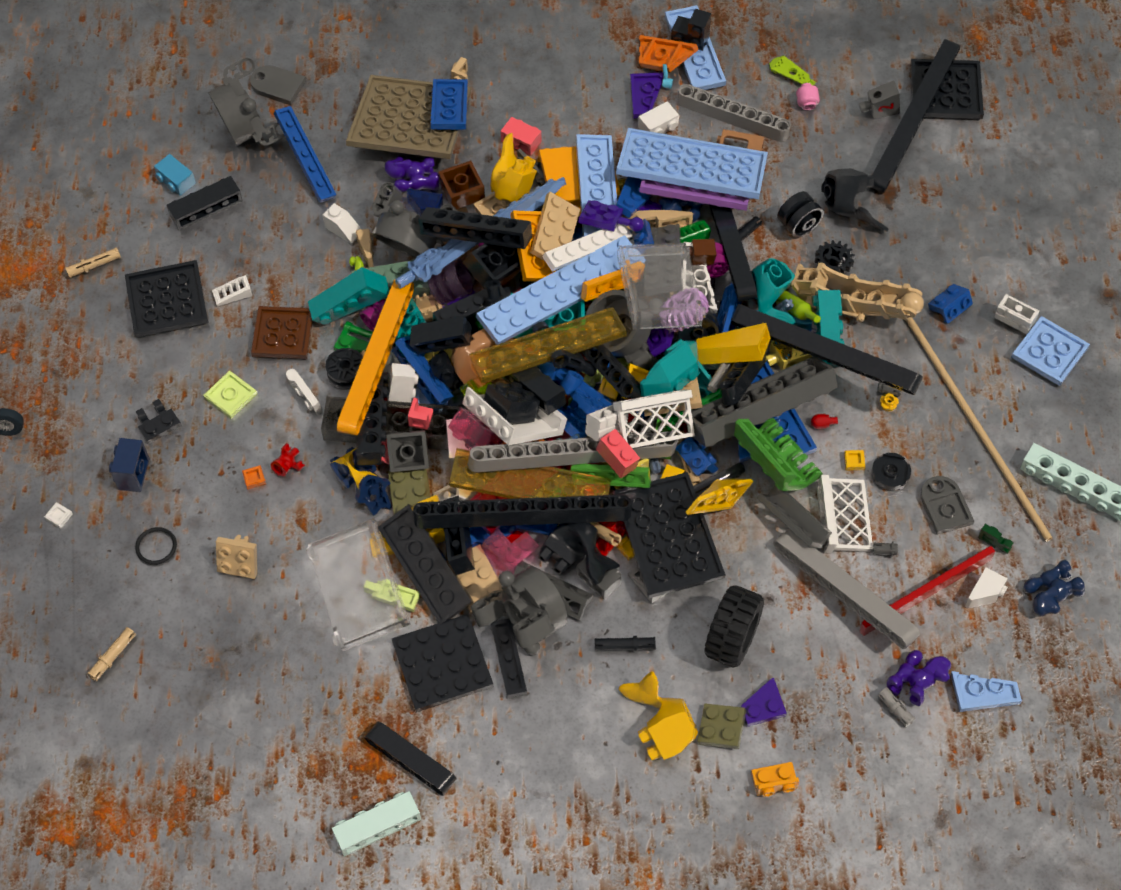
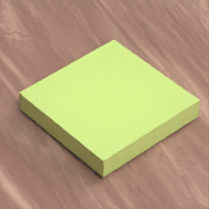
(230, 394)

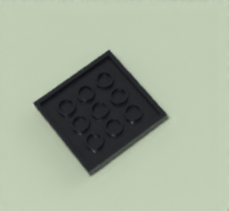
(959, 93)
(166, 298)
(442, 663)

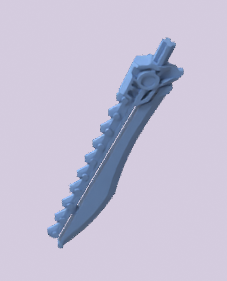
(436, 259)

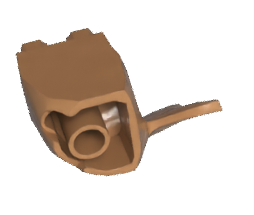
(461, 358)

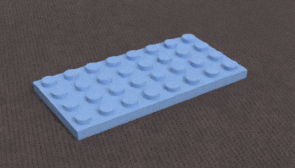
(692, 163)

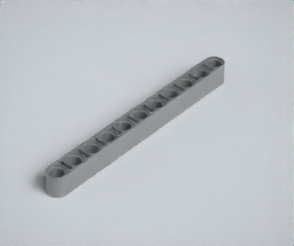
(556, 453)

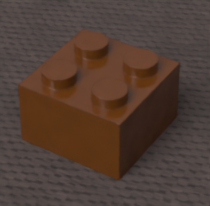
(461, 185)

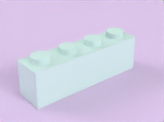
(376, 823)

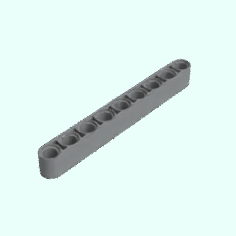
(847, 589)

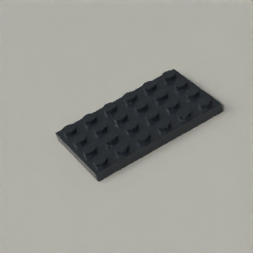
(668, 544)

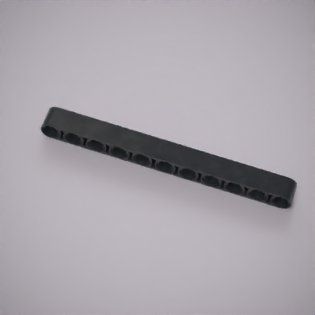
(914, 115)
(830, 350)
(522, 511)

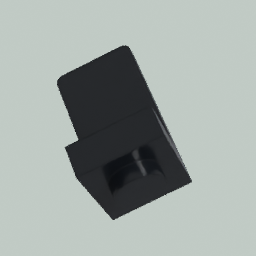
(444, 371)

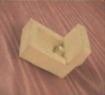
(459, 69)

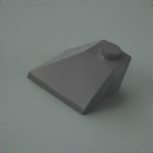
(407, 451)

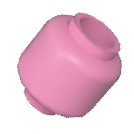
(807, 96)

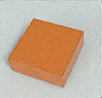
(253, 477)

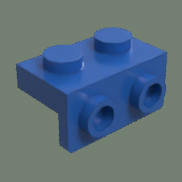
(951, 302)
(696, 456)

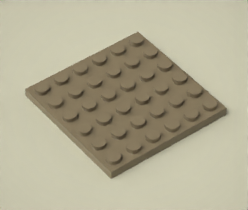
(398, 119)

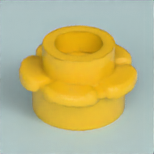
(889, 406)

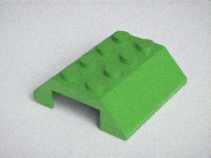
(779, 458)

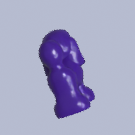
(415, 171)
(919, 679)

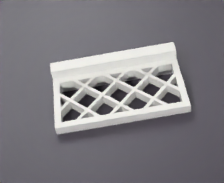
(655, 401)
(828, 519)

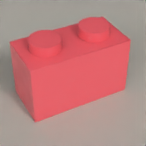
(524, 136)
(618, 453)

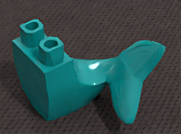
(771, 280)

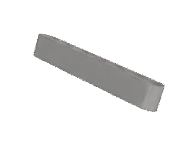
(734, 112)

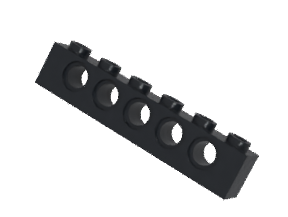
(475, 227)
(371, 434)

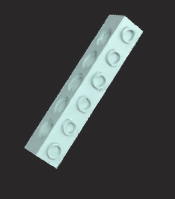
(1073, 474)

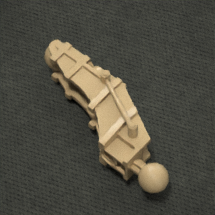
(866, 297)

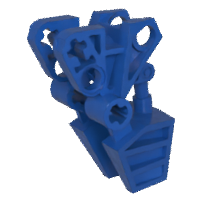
(584, 398)

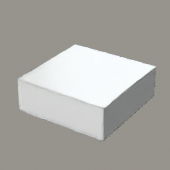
(58, 515)

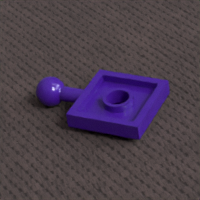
(607, 217)

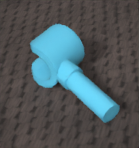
(667, 82)

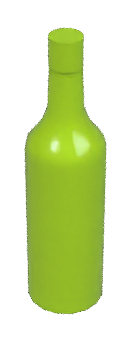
(801, 309)

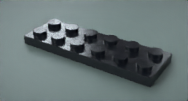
(425, 565)

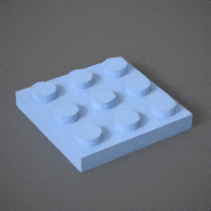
(1050, 351)

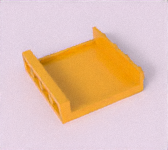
(563, 163)

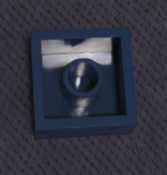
(129, 464)

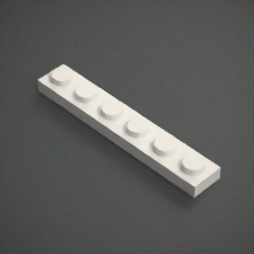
(582, 247)

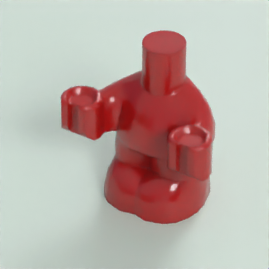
(286, 461)

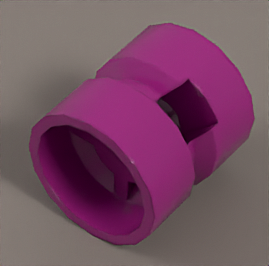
(720, 265)
(371, 314)

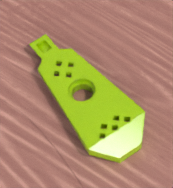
(783, 66)

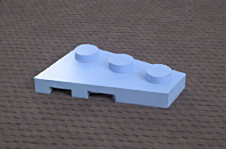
(983, 693)

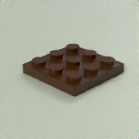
(282, 332)

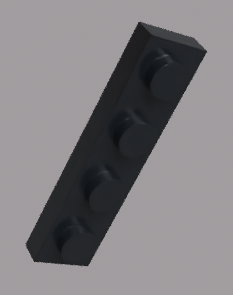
(508, 658)

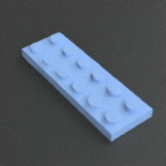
(703, 66)

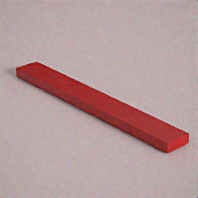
(936, 585)

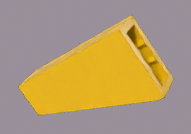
(734, 346)

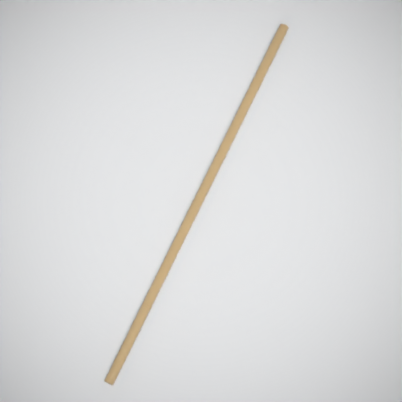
(979, 429)

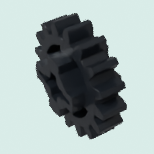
(835, 256)

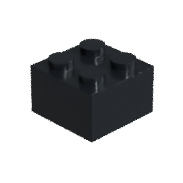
(512, 402)

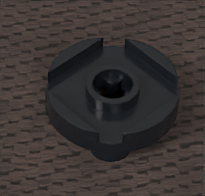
(889, 481)

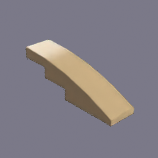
(662, 218)

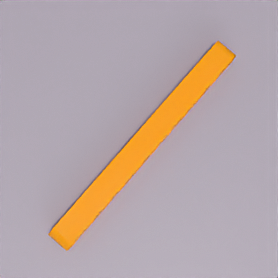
(374, 359)

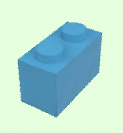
(174, 175)

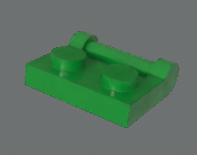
(348, 341)

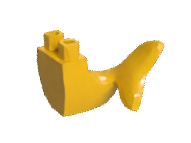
(512, 176)
(671, 726)

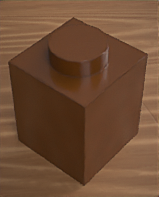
(703, 252)

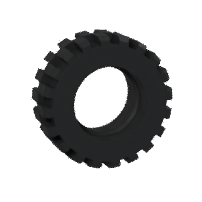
(734, 626)

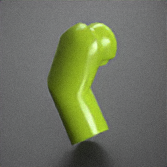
(357, 262)

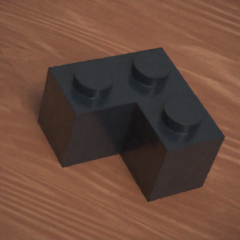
(693, 30)

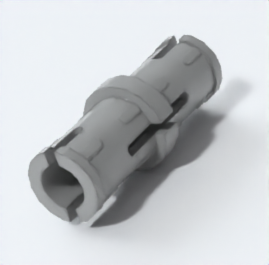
(896, 706)

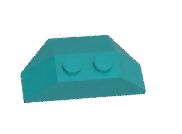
(672, 371)

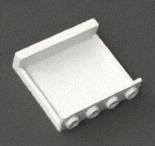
(515, 433)

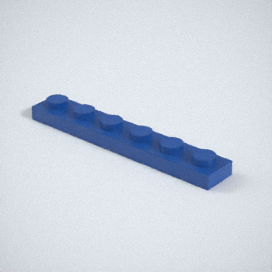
(305, 154)

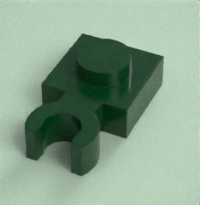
(993, 538)

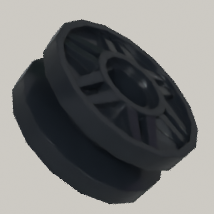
(336, 365)

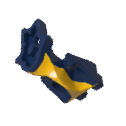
(366, 481)

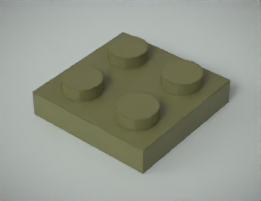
(721, 726)

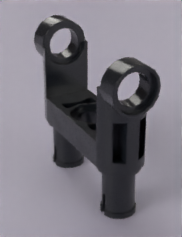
(570, 361)

